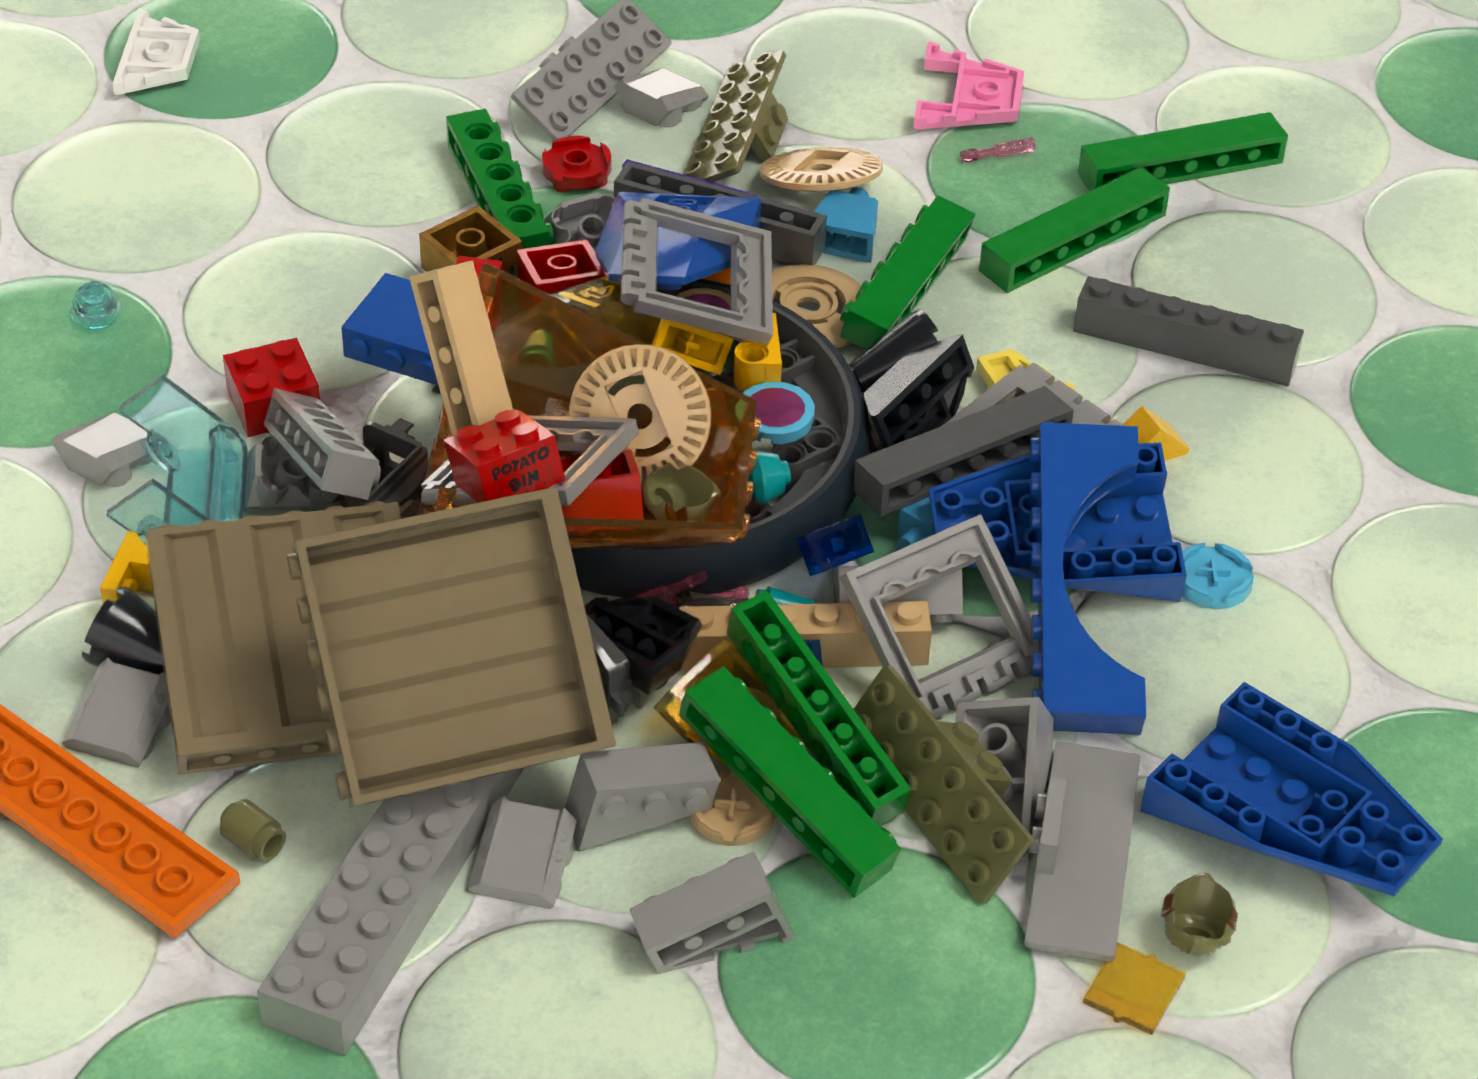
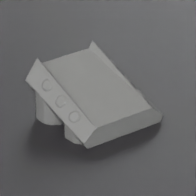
(659, 96)
(581, 218)
(103, 449)
(274, 478)
(120, 714)
(523, 853)

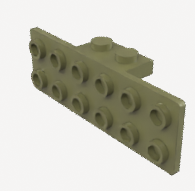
(740, 117)
(951, 784)

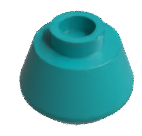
(769, 477)

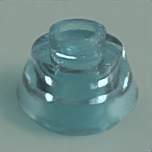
(95, 306)

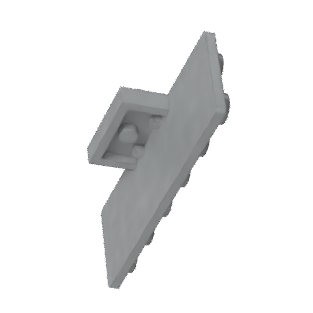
(587, 69)
(1082, 851)

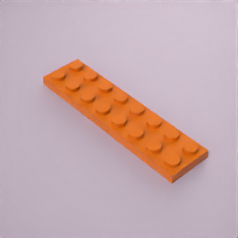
(106, 831)

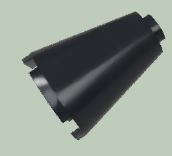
(906, 336)
(125, 634)

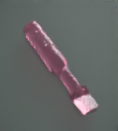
(999, 150)
(664, 592)

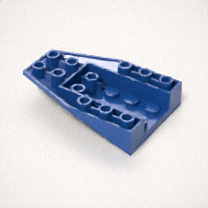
(680, 255)
(1115, 546)
(1292, 795)

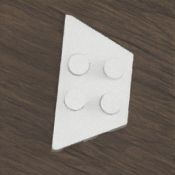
(155, 54)

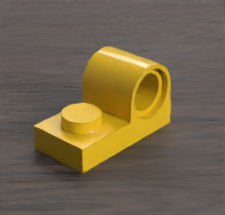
(757, 362)

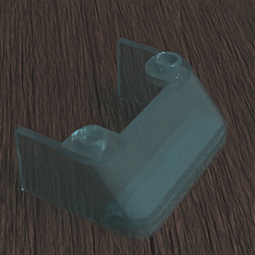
(199, 452)

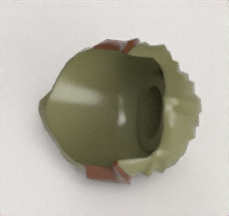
(678, 494)
(1199, 915)

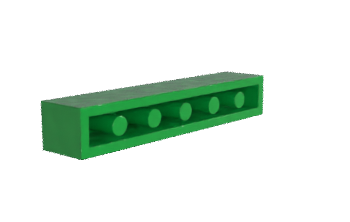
(1188, 151)
(1073, 229)
(907, 273)
(789, 781)

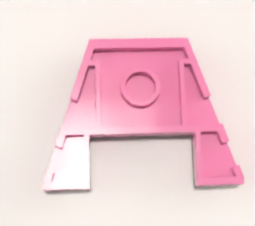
(982, 95)

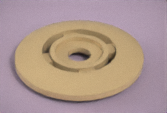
(799, 169)
(818, 285)
(670, 391)

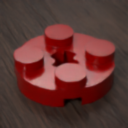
(591, 171)

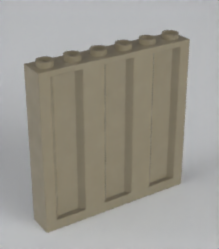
(236, 638)
(450, 646)

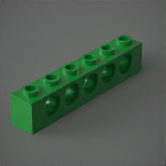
(495, 177)
(816, 707)

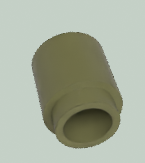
(252, 830)

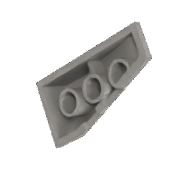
(1021, 737)

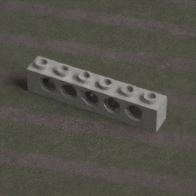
(322, 444)

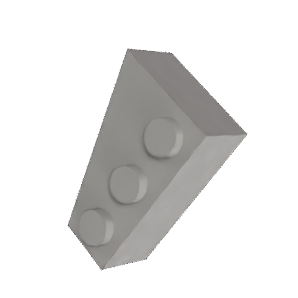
(638, 790)
(710, 915)

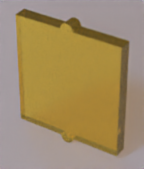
(1134, 989)

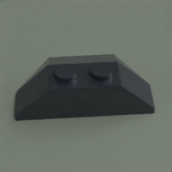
(920, 391)
(649, 634)

